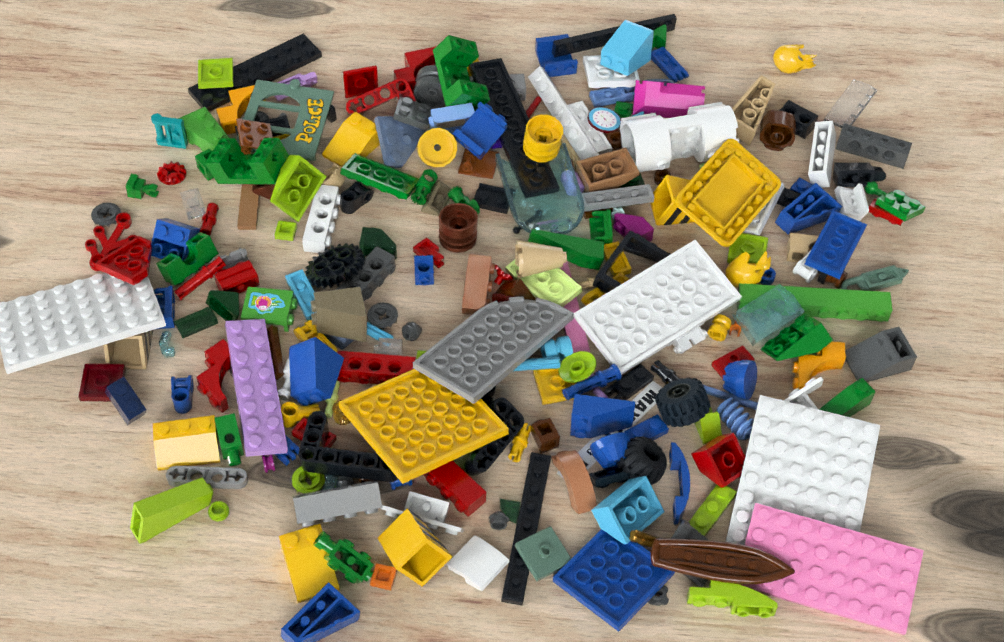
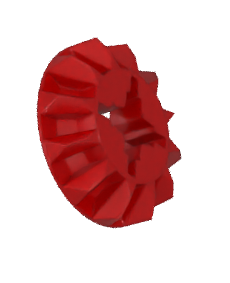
(173, 178)

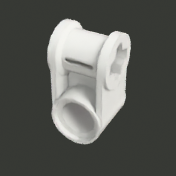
(804, 270)

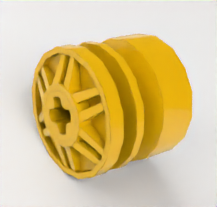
(542, 138)

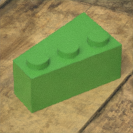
(202, 129)

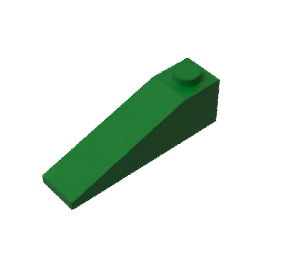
(579, 251)
(851, 399)

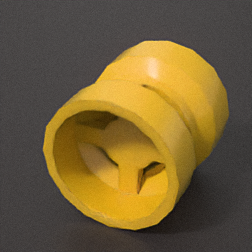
(719, 327)

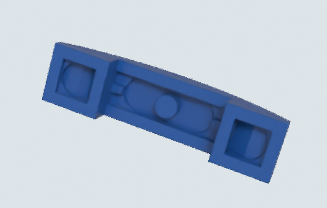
(678, 463)

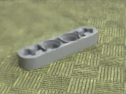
(207, 473)

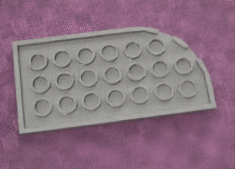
(491, 345)

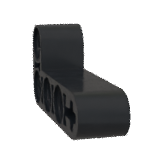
(507, 412)

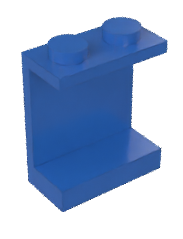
(554, 66)
(481, 131)

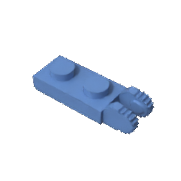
(610, 95)

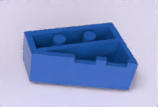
(807, 210)
(320, 617)

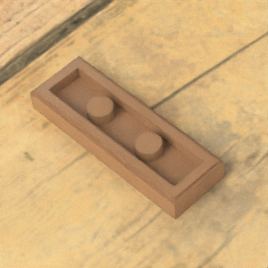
(248, 208)

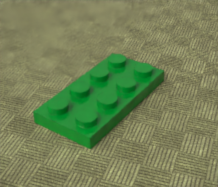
(379, 176)

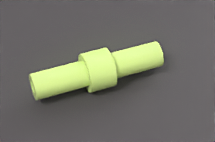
(330, 402)

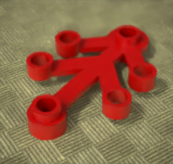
(123, 222)

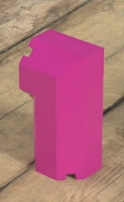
(666, 100)

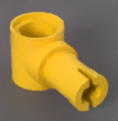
(292, 413)

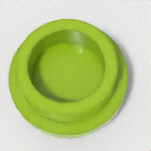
(218, 511)

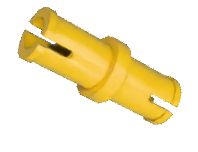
(519, 443)

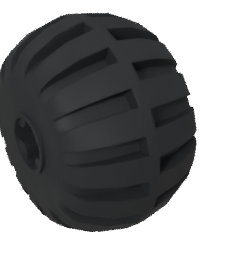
(643, 459)

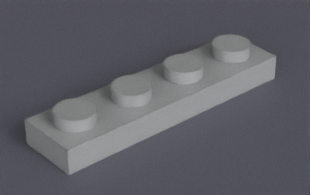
(618, 197)

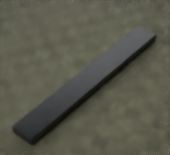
(526, 526)

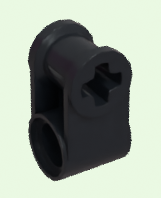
(355, 197)

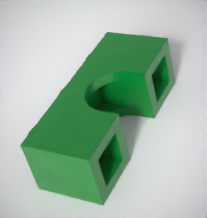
(200, 252)

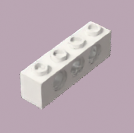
(321, 219)

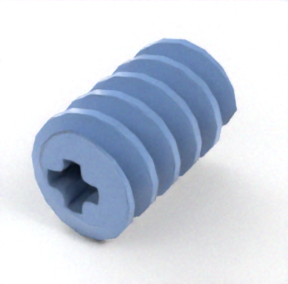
(735, 419)

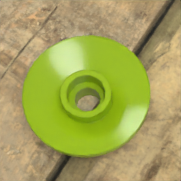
(577, 366)

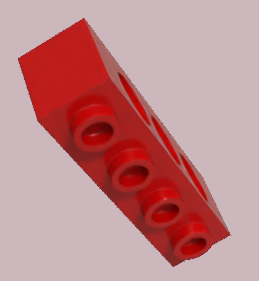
(368, 362)

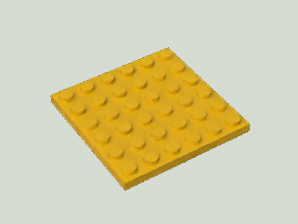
(420, 423)

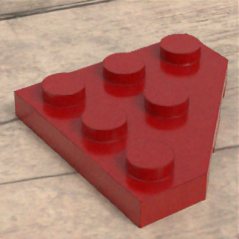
(129, 261)

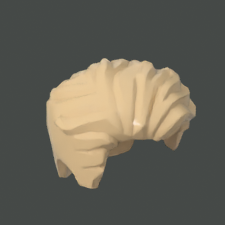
(334, 177)

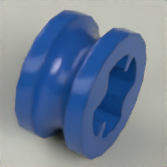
(768, 281)

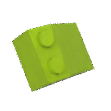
(296, 186)

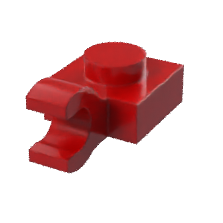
(427, 247)

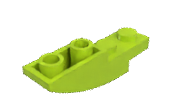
(741, 599)

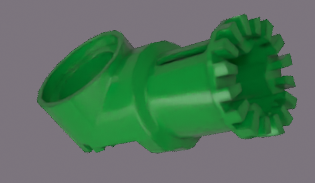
(422, 182)
(458, 197)

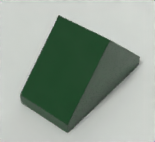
(224, 304)

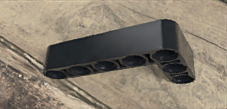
(340, 458)

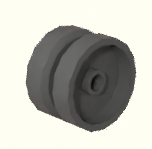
(428, 87)

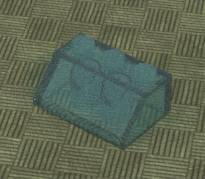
(768, 314)

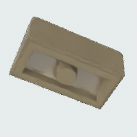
(436, 199)

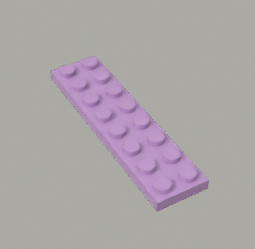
(255, 388)

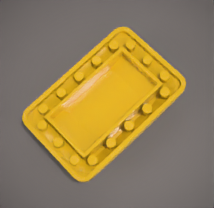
(728, 192)

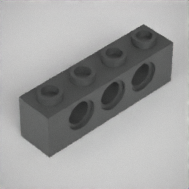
(873, 146)
(374, 272)

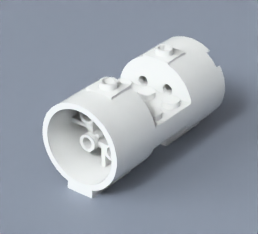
(658, 141)

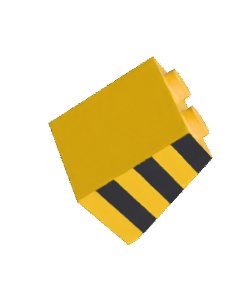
(664, 205)
(414, 548)

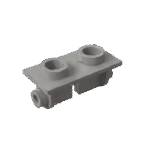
(233, 258)

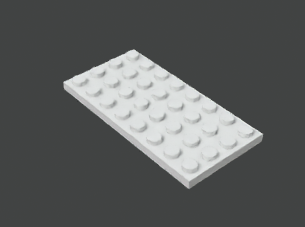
(657, 307)

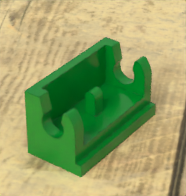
(601, 227)

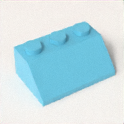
(628, 508)

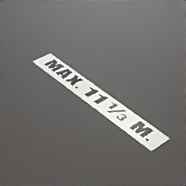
(643, 403)

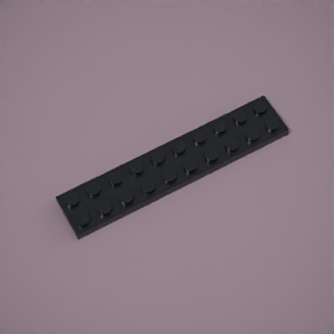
(533, 176)

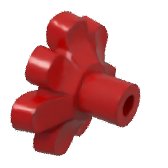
(501, 276)

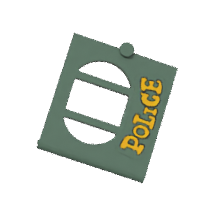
(311, 118)

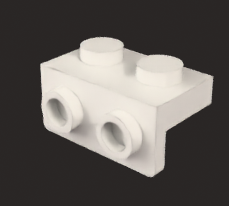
(853, 201)

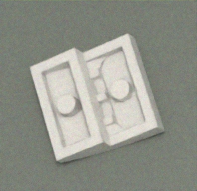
(478, 563)

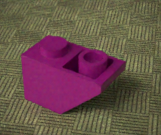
(624, 223)

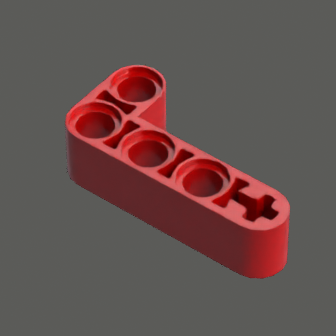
(378, 100)

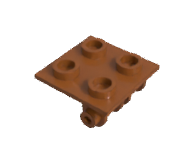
(252, 133)
(482, 168)

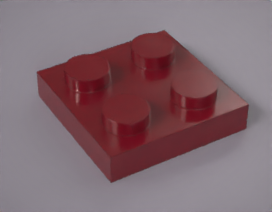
(97, 378)

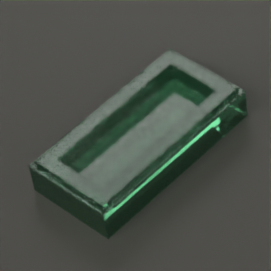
(196, 322)

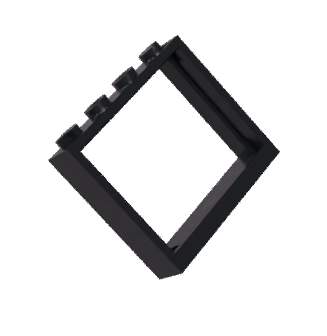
(636, 241)

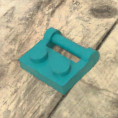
(174, 130)

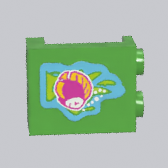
(270, 304)

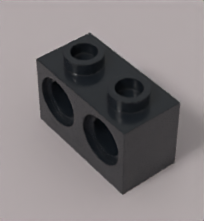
(804, 118)

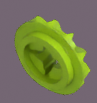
(301, 486)

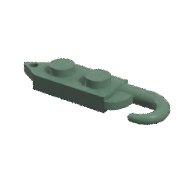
(877, 278)

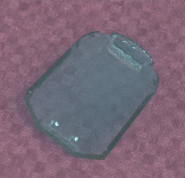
(550, 212)

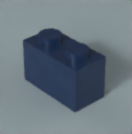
(125, 400)

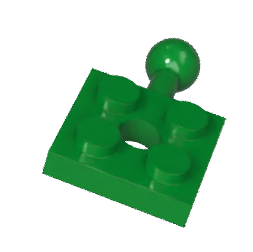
(895, 202)

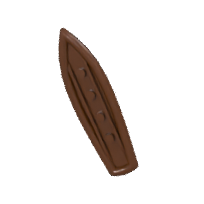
(718, 561)

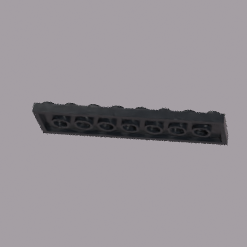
(265, 66)

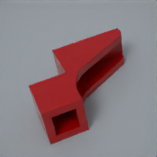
(414, 62)

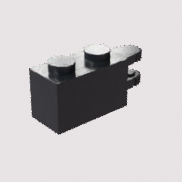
(853, 173)

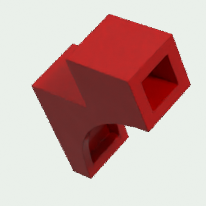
(211, 380)

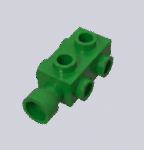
(348, 558)

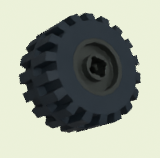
(682, 402)

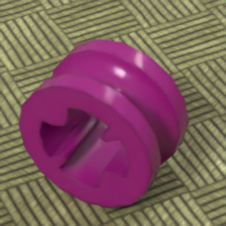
(268, 463)

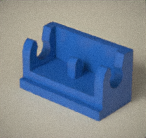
(167, 305)

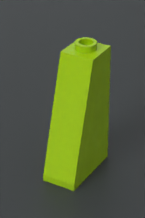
(169, 508)

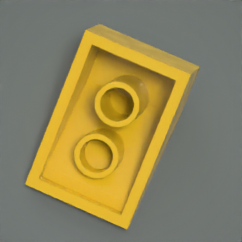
(354, 136)
(306, 562)

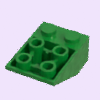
(799, 339)

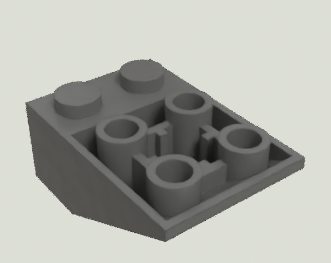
(881, 355)

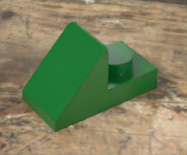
(659, 37)

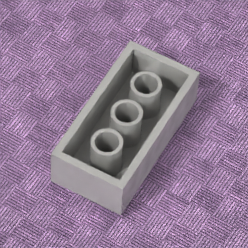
(337, 502)

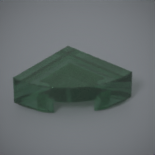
(511, 509)

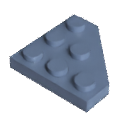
(396, 140)

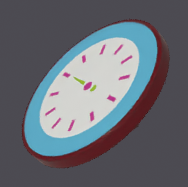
(604, 119)

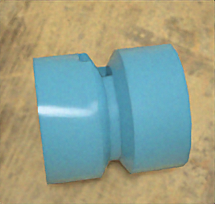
(560, 348)

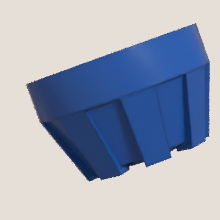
(740, 378)
(610, 449)

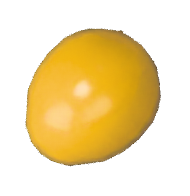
(787, 59)
(747, 273)

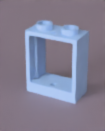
(450, 113)

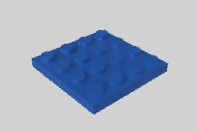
(612, 578)

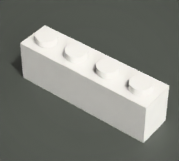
(822, 153)

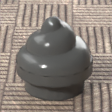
(411, 331)

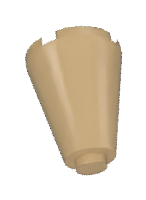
(537, 258)

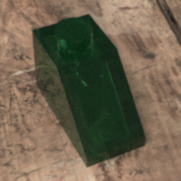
(375, 237)

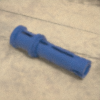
(599, 379)

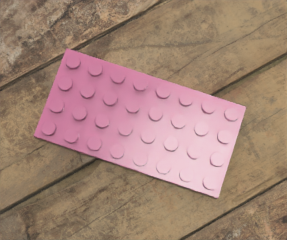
(837, 568)

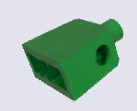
(229, 439)

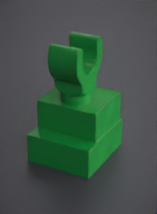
(137, 187)

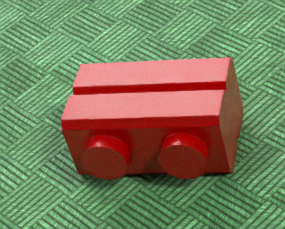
(237, 277)

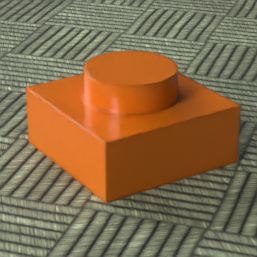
(383, 577)

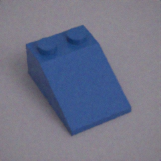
(599, 416)

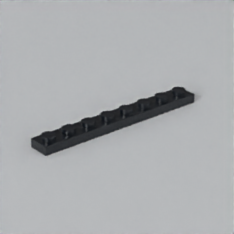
(600, 38)

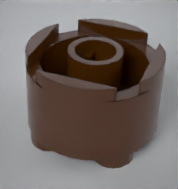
(777, 130)

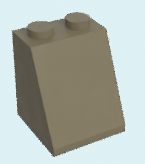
(340, 313)

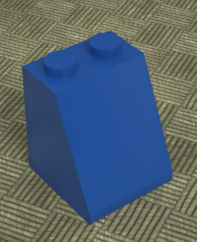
(313, 371)

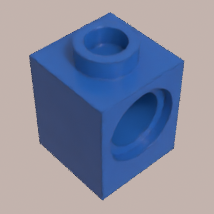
(424, 270)

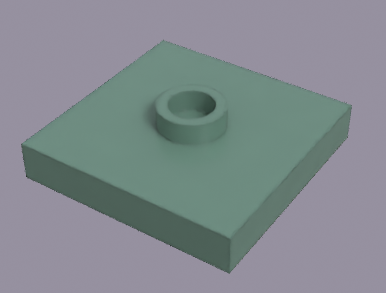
(543, 553)

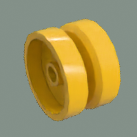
(447, 148)

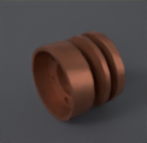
(458, 227)

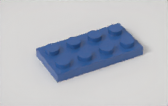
(835, 244)

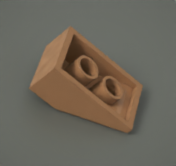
(607, 170)

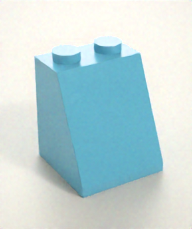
(628, 48)

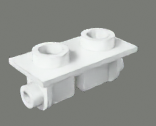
(683, 344)

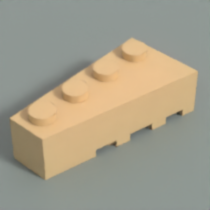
(751, 108)

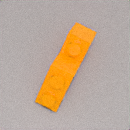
(239, 101)
(808, 366)

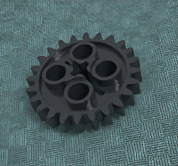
(335, 265)

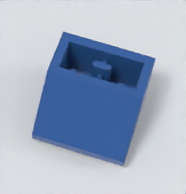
(171, 238)

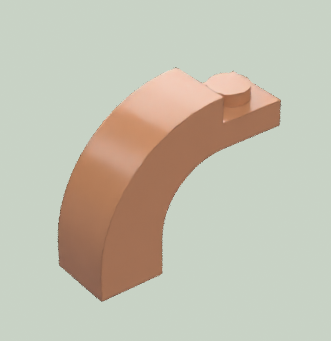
(577, 480)

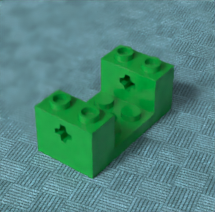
(452, 59)
(234, 167)

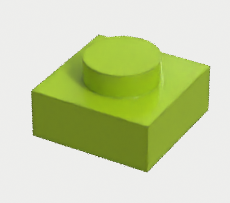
(285, 230)

